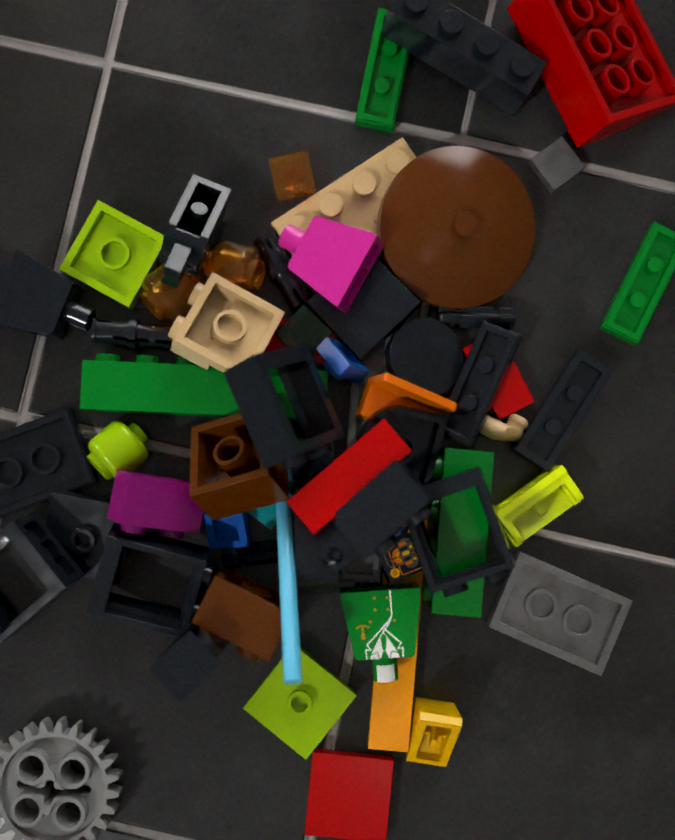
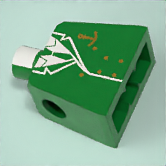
(382, 624)

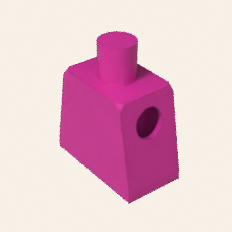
(332, 258)

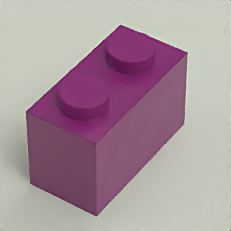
(155, 503)

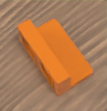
(390, 390)

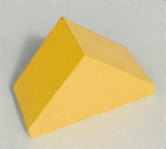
(433, 731)

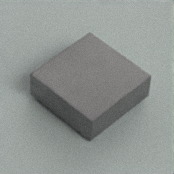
(556, 165)

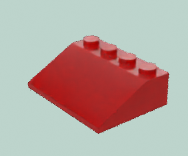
(599, 63)

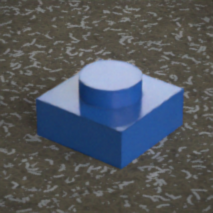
(342, 361)
(228, 531)

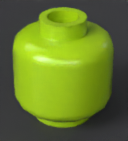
(118, 448)

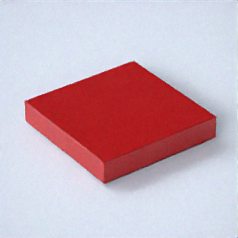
(349, 795)

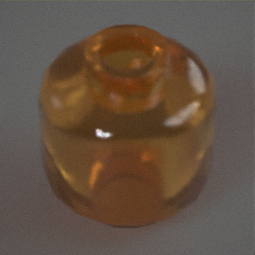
(236, 264)
(166, 300)

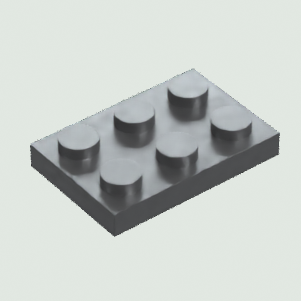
(559, 613)

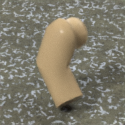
(511, 431)

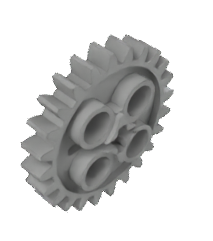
(55, 749)

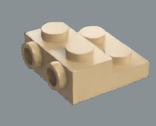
(223, 325)

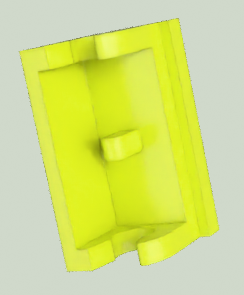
(537, 504)

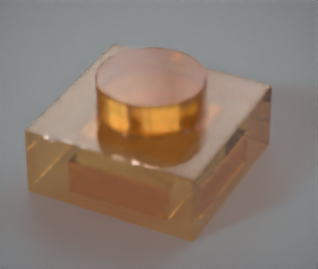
(292, 176)

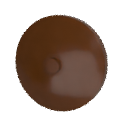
(456, 227)

